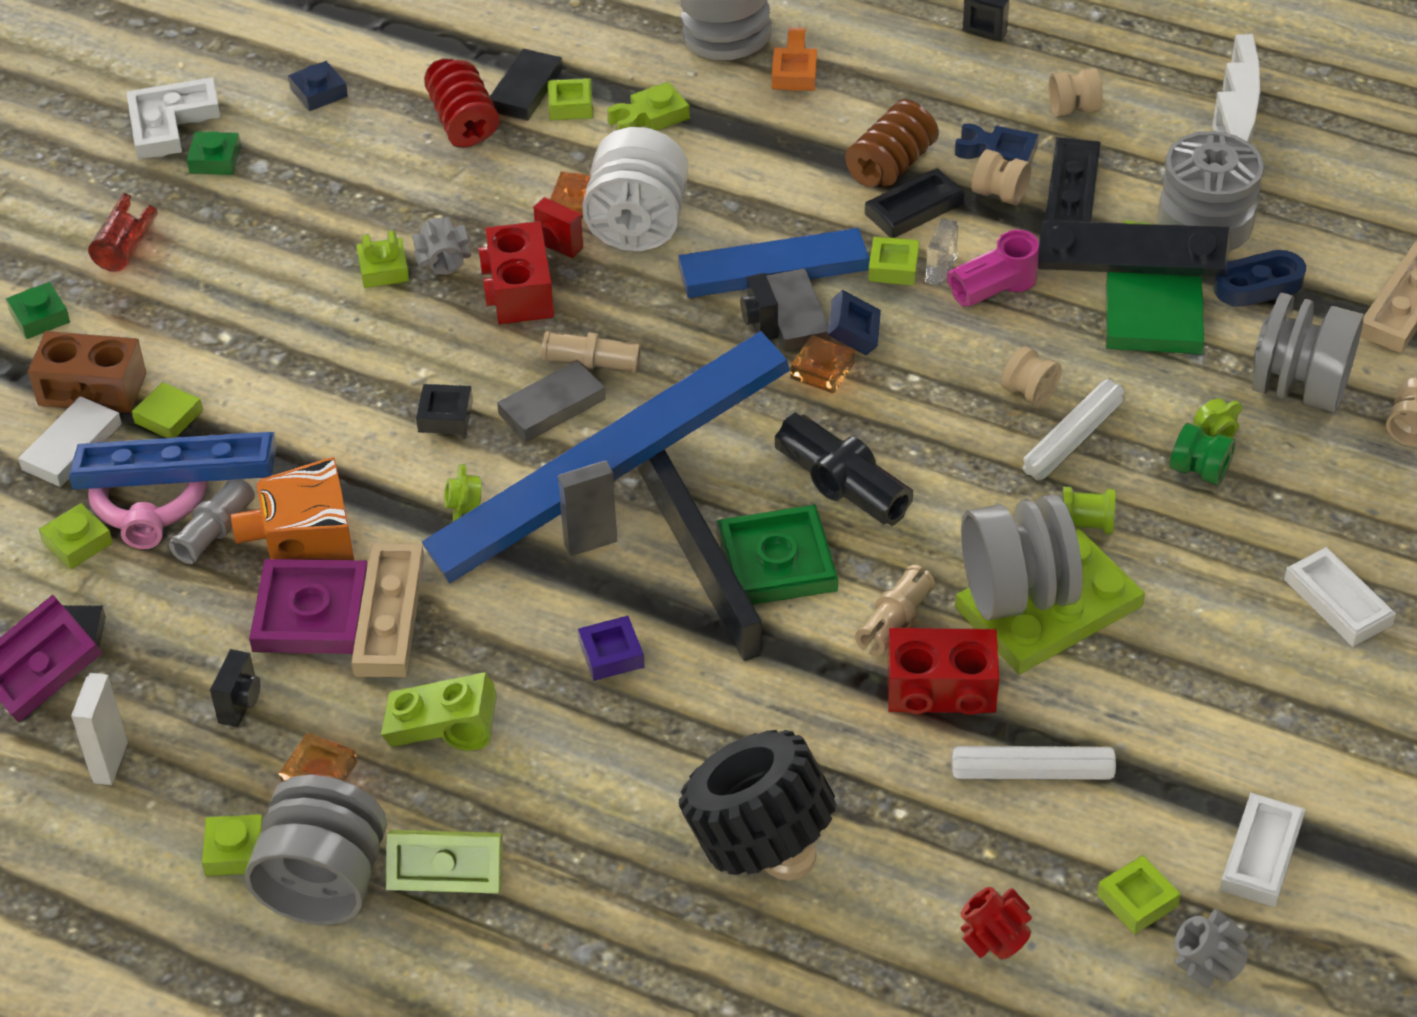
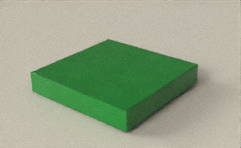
(1154, 313)
(779, 554)

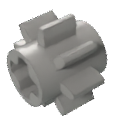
(441, 246)
(1211, 948)

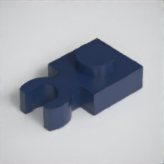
(1004, 140)

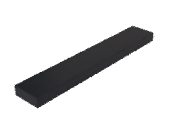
(704, 554)

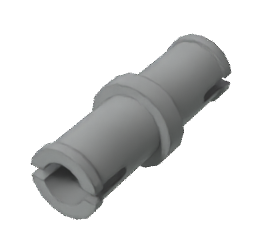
(211, 520)

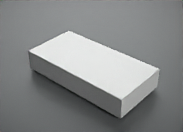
(54, 450)
(1339, 596)
(99, 728)
(1262, 850)

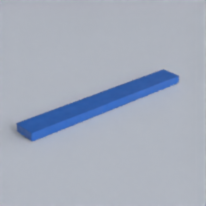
(622, 443)

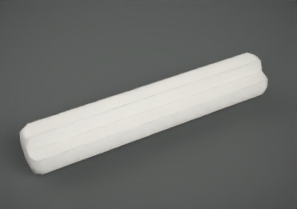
(1073, 429)
(1033, 762)

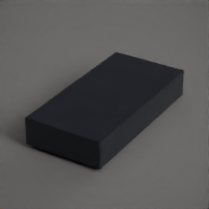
(525, 83)
(914, 203)

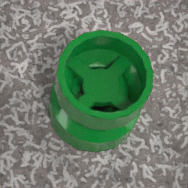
(1202, 454)

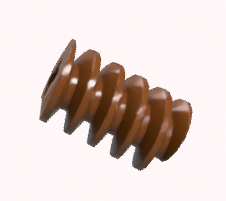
(892, 144)

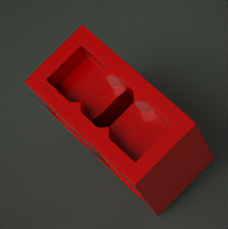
(518, 271)
(943, 670)

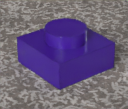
(611, 648)

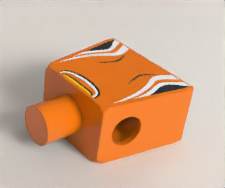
(299, 515)

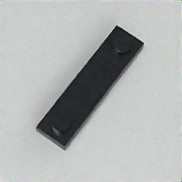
(1134, 248)

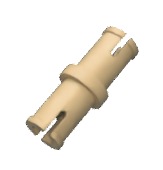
(591, 351)
(895, 609)

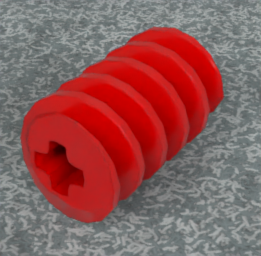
(461, 101)

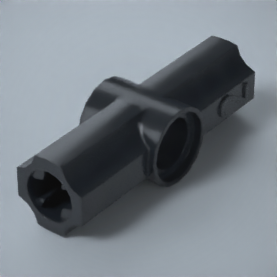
(843, 469)

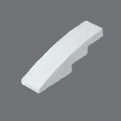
(1241, 89)

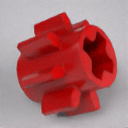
(996, 923)

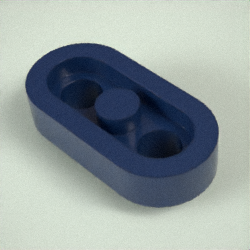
(1260, 278)

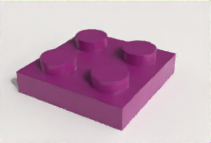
(308, 606)

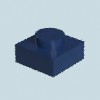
(317, 85)
(854, 322)

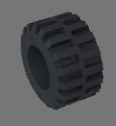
(757, 802)

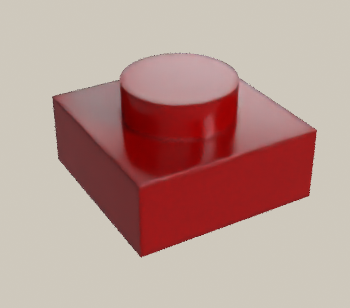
(560, 227)

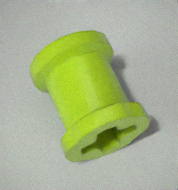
(1091, 509)

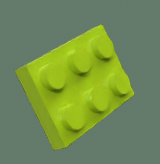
(1041, 634)

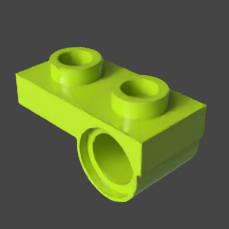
(452, 709)

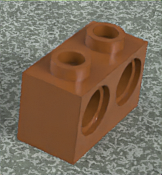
(88, 366)

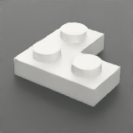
(161, 108)

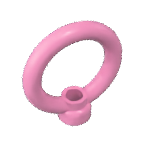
(144, 522)

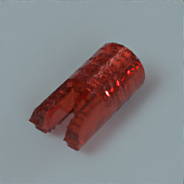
(120, 235)

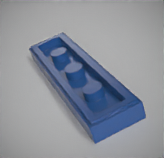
(728, 268)
(173, 460)

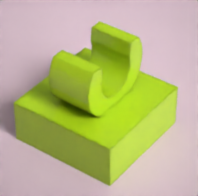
(382, 261)

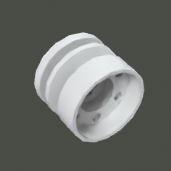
(635, 189)

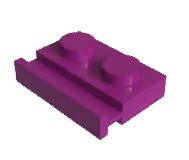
(41, 657)

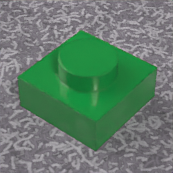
(214, 153)
(38, 310)

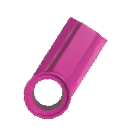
(1007, 267)

